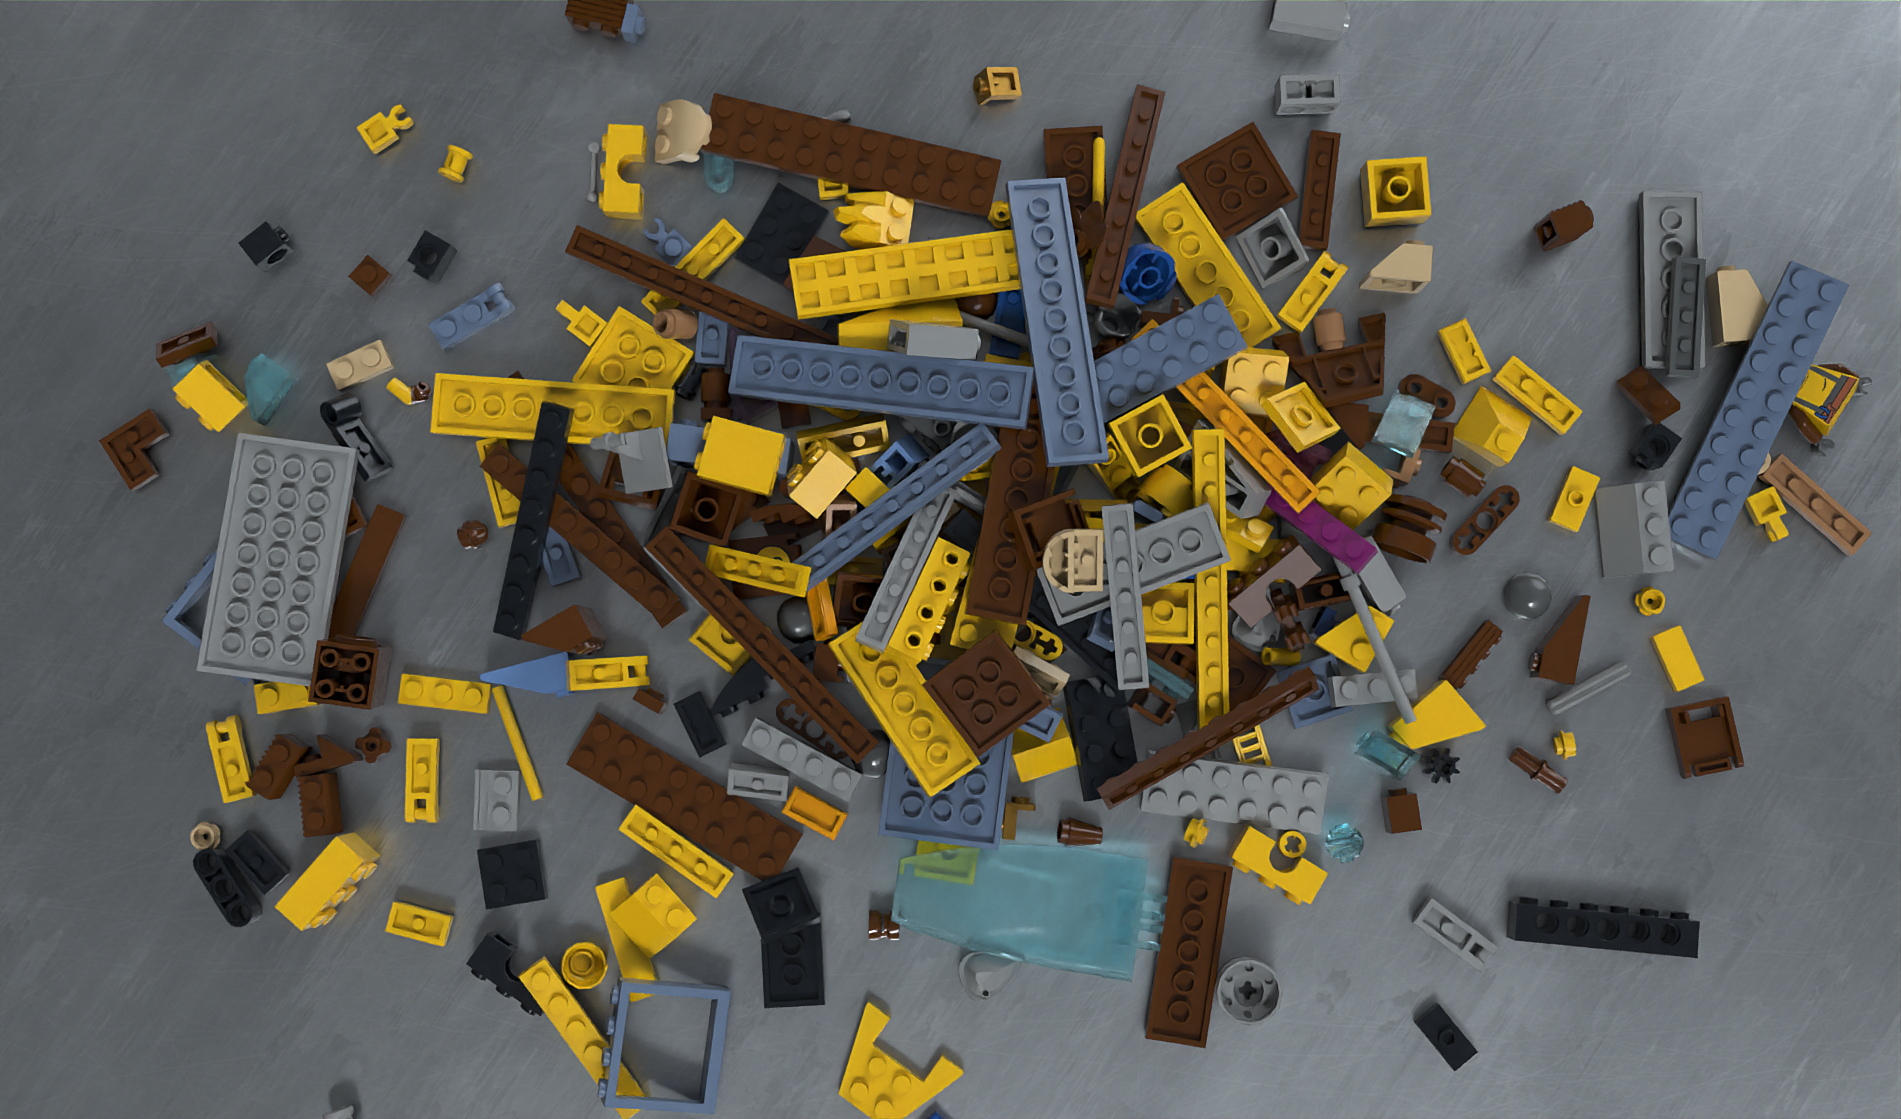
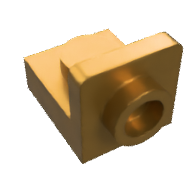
(997, 84)

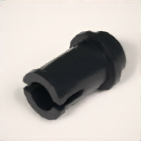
(686, 387)

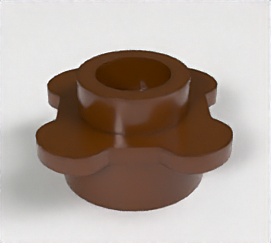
(364, 744)

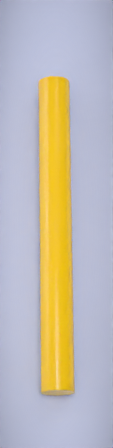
(517, 743)

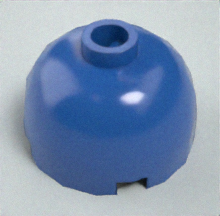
(1147, 273)

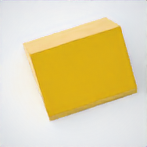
(1038, 757)

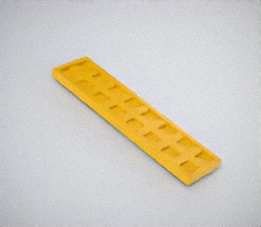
(904, 274)

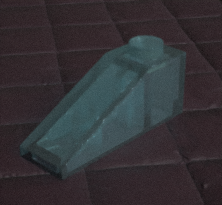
(1386, 755)

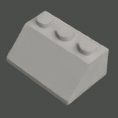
(1633, 529)

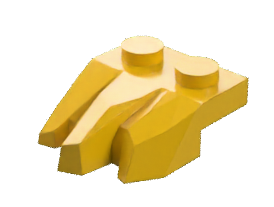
(875, 219)

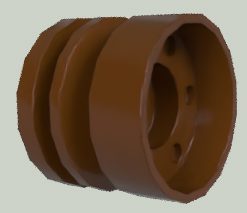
(1410, 523)

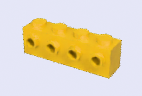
(928, 601)

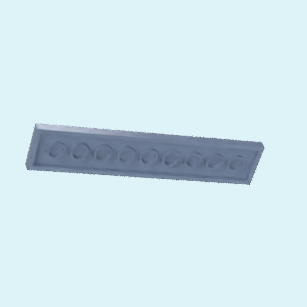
(1056, 322)
(882, 381)
(1754, 408)

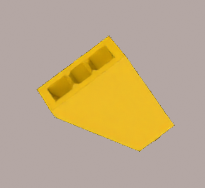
(1439, 716)

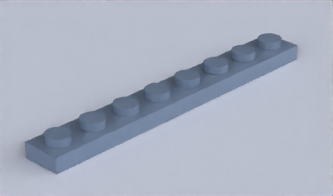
(898, 503)

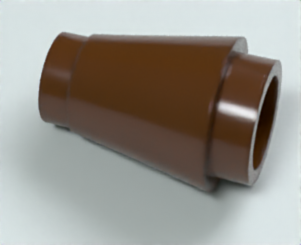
(1078, 833)

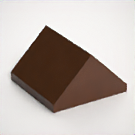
(706, 510)
(854, 596)

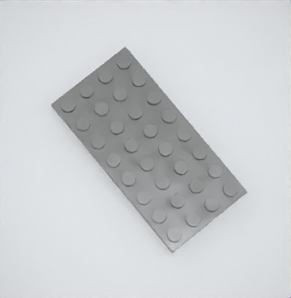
(277, 558)

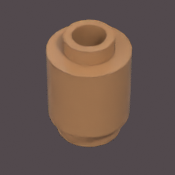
(675, 324)
(1329, 330)

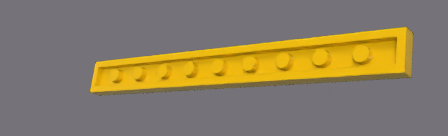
(1211, 584)

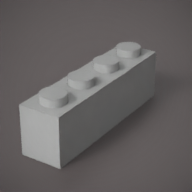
(802, 759)

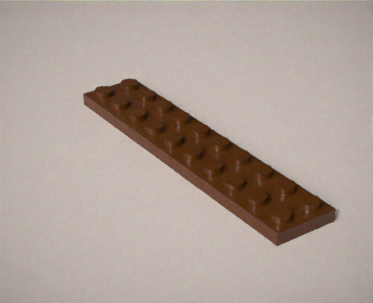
(851, 155)

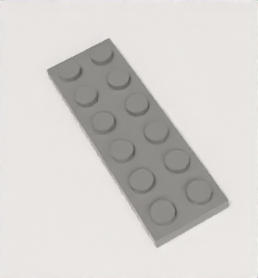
(1668, 228)
(1165, 554)
(1241, 794)

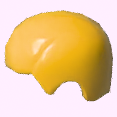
(583, 965)

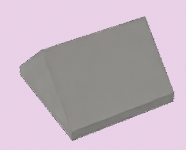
(1273, 248)

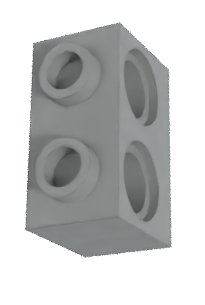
(1307, 94)

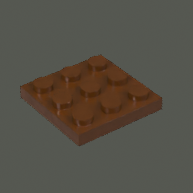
(1237, 181)
(986, 693)

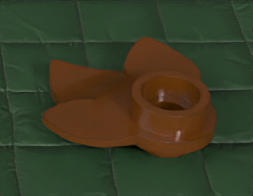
(1088, 227)

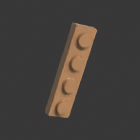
(1815, 505)

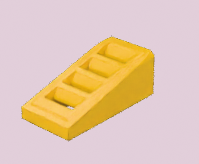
(1260, 744)

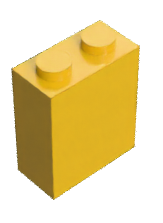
(740, 455)

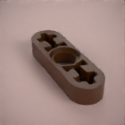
(1492, 499)
(791, 722)

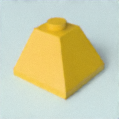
(1492, 427)

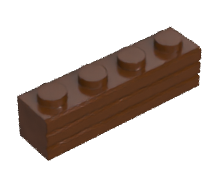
(1471, 654)

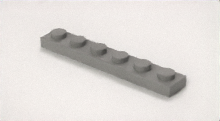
(904, 572)
(1125, 596)

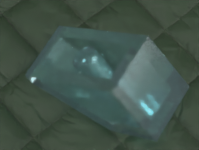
(267, 387)

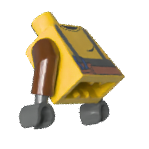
(1822, 400)

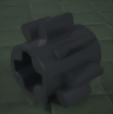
(1433, 761)

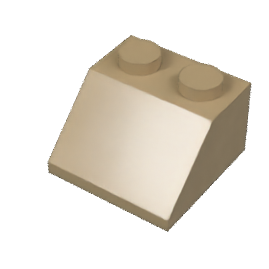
(1403, 271)

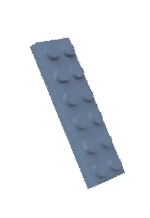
(1166, 357)

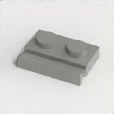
(497, 800)

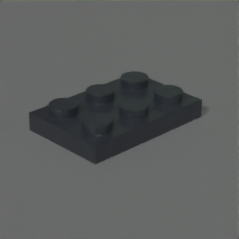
(781, 233)
(794, 969)

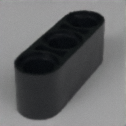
(241, 891)

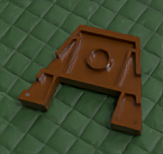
(1341, 373)

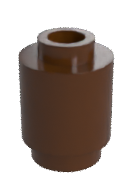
(715, 388)
(1463, 477)

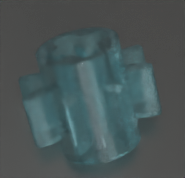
(1344, 843)

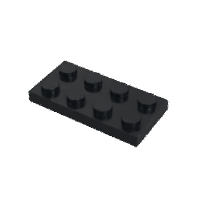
(1099, 732)

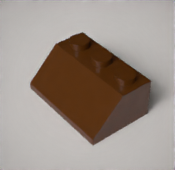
(570, 631)

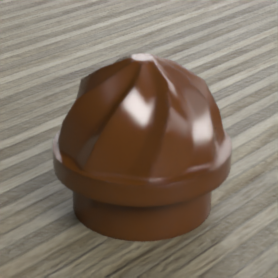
(472, 534)

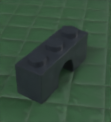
(492, 962)

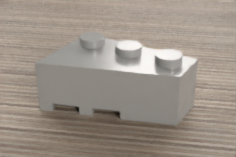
(1244, 486)

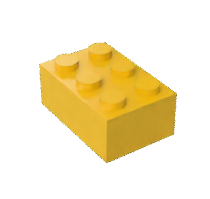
(328, 882)

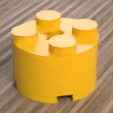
(1166, 491)

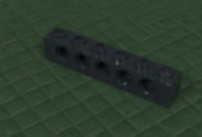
(1680, 941)

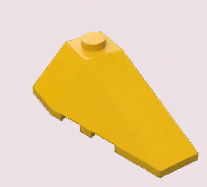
(872, 328)

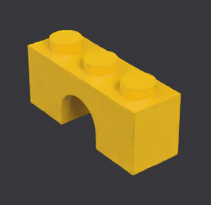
(622, 146)
(1300, 880)

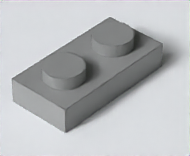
(758, 782)

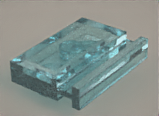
(1404, 424)
(1172, 685)

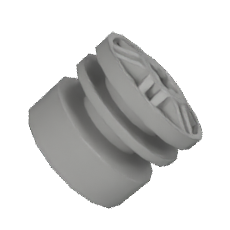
(1259, 1004)

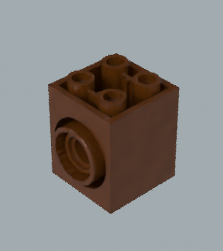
(350, 672)

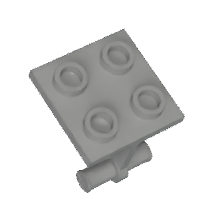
(641, 458)

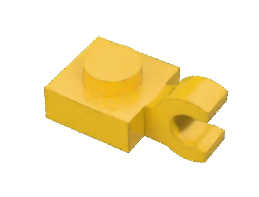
(584, 324)
(1766, 508)

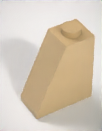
(1734, 306)

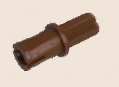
(1538, 769)

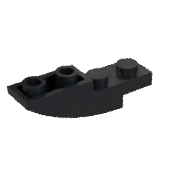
(750, 682)

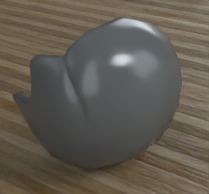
(1117, 322)
(1528, 595)
(795, 620)
(875, 762)

